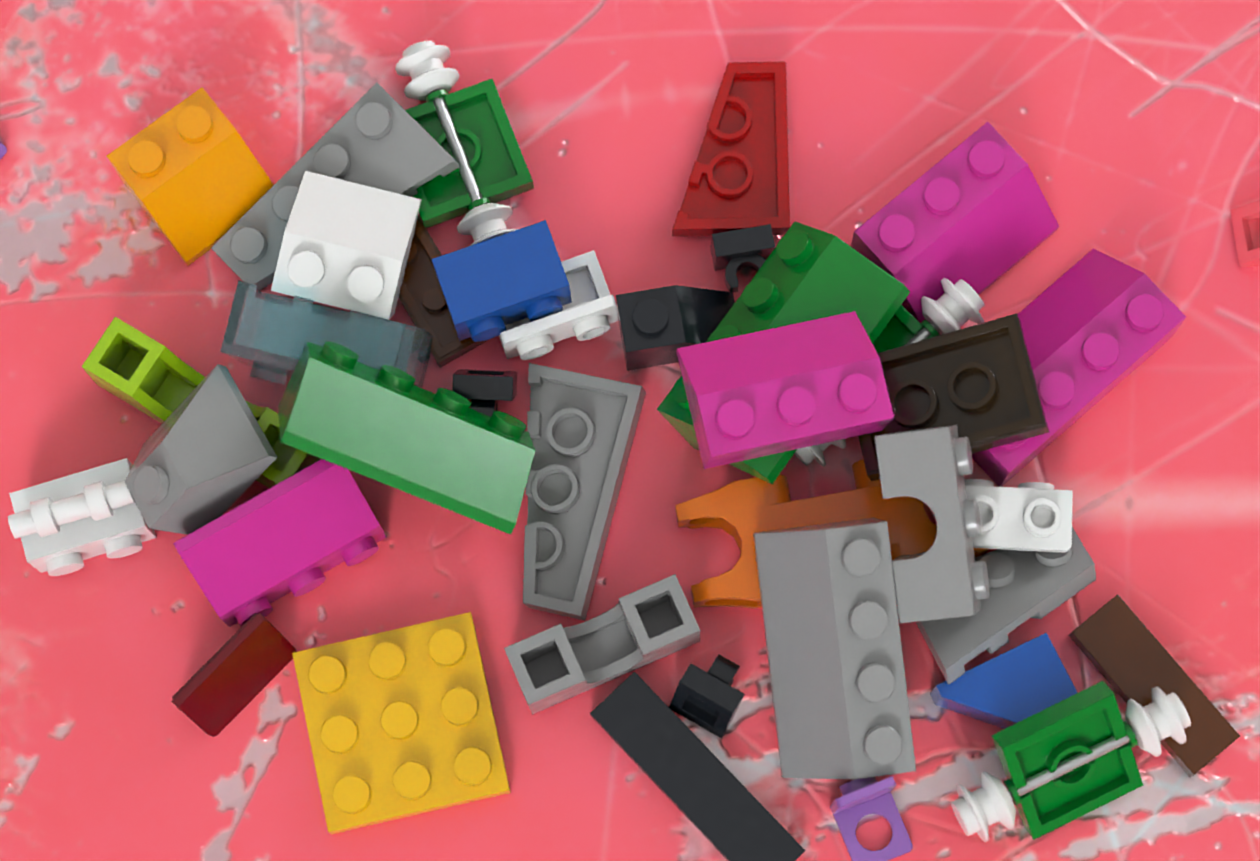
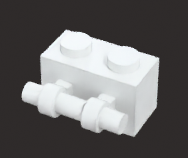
(78, 519)

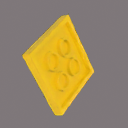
(400, 723)

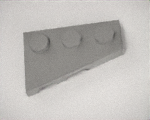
(1020, 589)

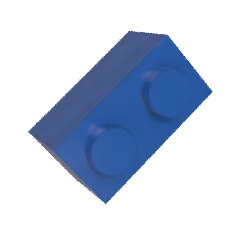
(503, 282)

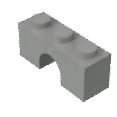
(932, 469)
(586, 655)

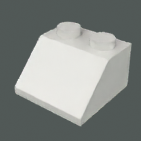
(346, 245)

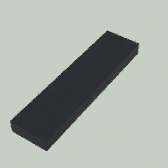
(692, 776)

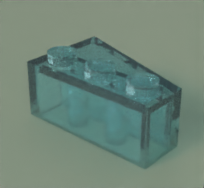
(273, 331)

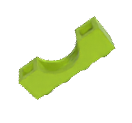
(159, 381)

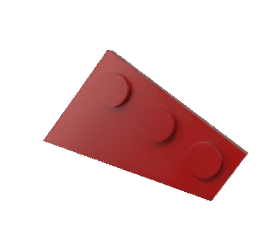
(743, 156)

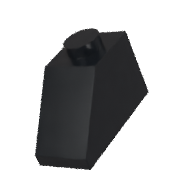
(667, 319)

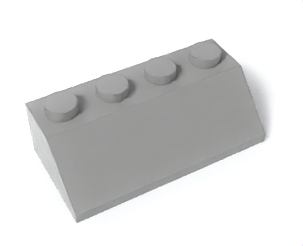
(834, 650)

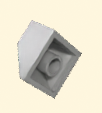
(199, 458)

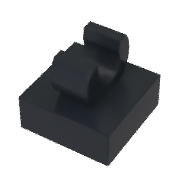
(741, 249)
(485, 388)
(709, 696)

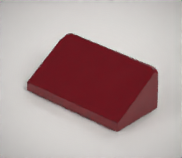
(234, 675)

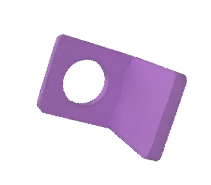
(864, 798)

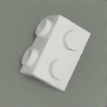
(585, 317)
(1022, 517)

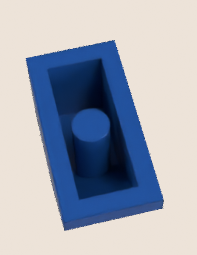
(1009, 685)

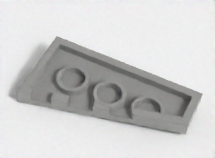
(368, 146)
(582, 448)

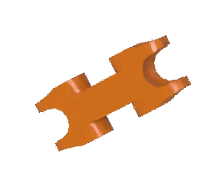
(760, 506)

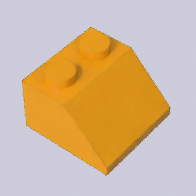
(191, 174)

